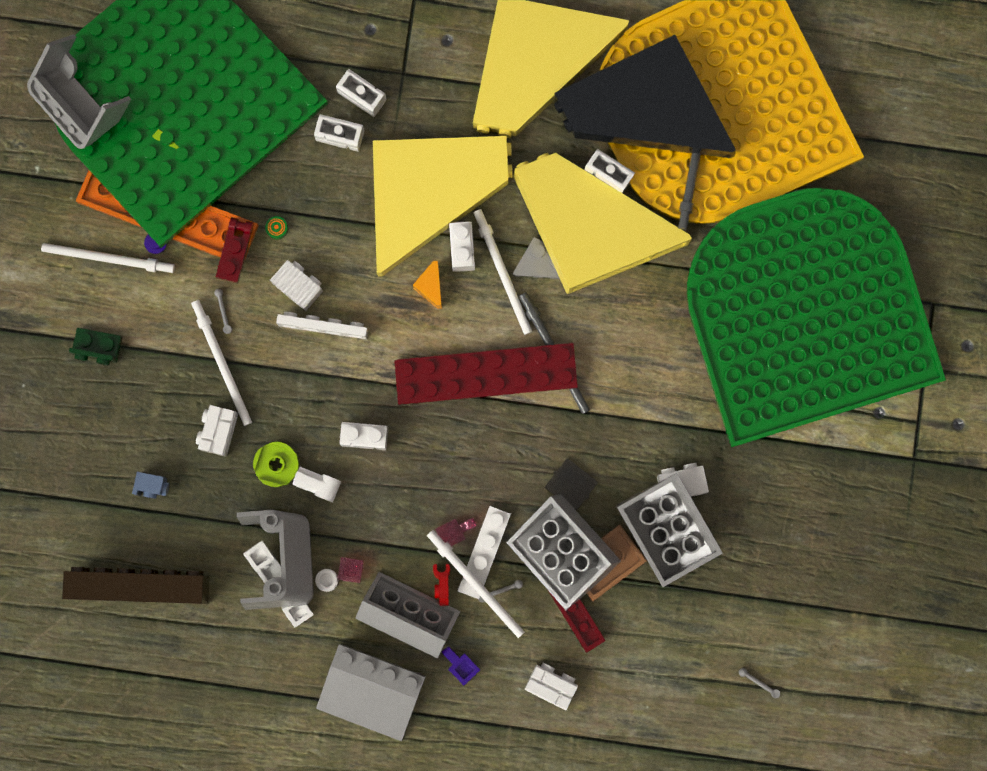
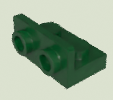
(96, 345)

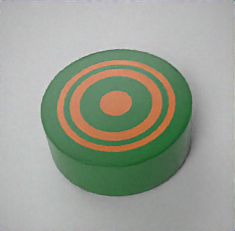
(276, 227)

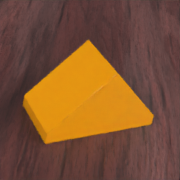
(429, 285)

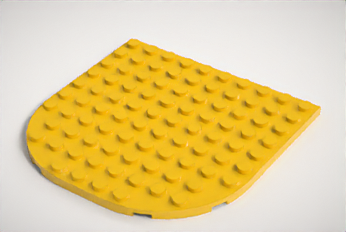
(764, 95)

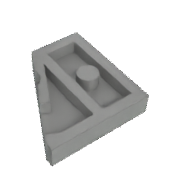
(536, 262)

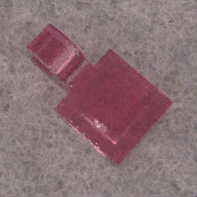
(453, 532)

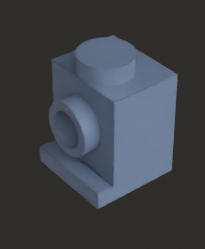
(151, 485)

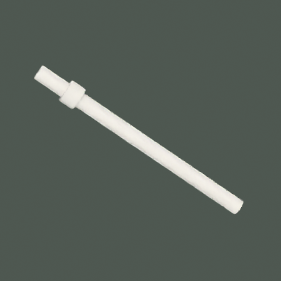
(486, 232)
(150, 264)
(204, 323)
(445, 550)

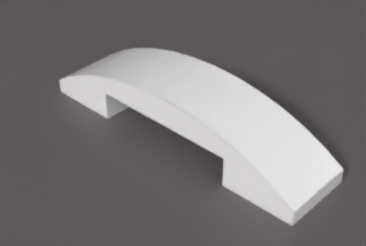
(268, 567)

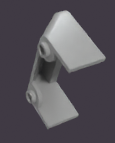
(66, 101)
(296, 578)

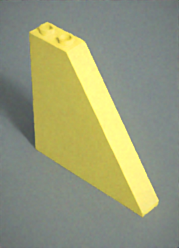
(533, 56)
(429, 185)
(590, 225)

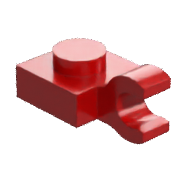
(442, 588)

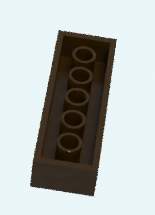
(142, 587)

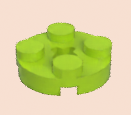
(269, 453)

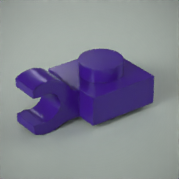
(462, 667)

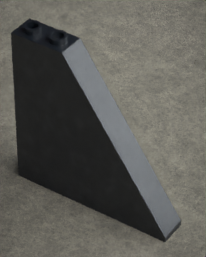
(646, 103)

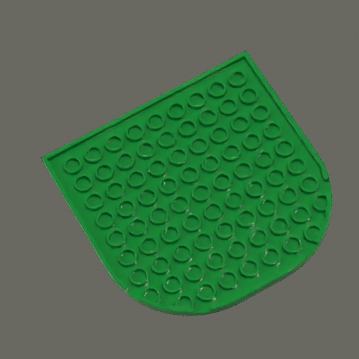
(202, 81)
(806, 312)

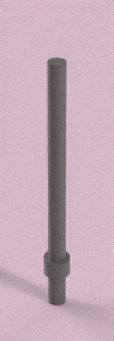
(686, 205)
(534, 314)

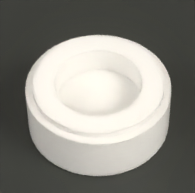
(326, 580)

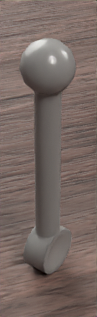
(227, 329)
(518, 584)
(774, 692)

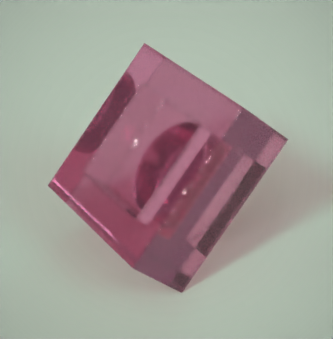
(350, 570)

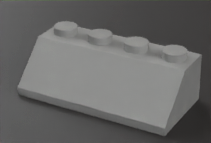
(407, 614)

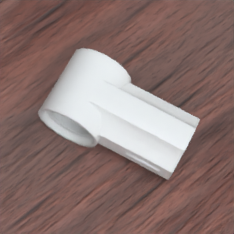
(321, 485)

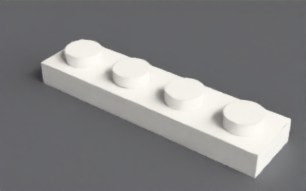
(312, 323)
(485, 548)

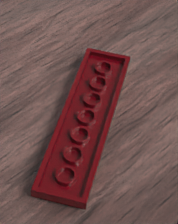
(485, 374)

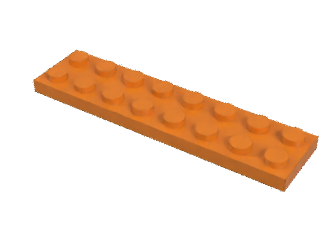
(203, 233)

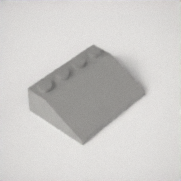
(669, 529)
(563, 551)
(370, 692)

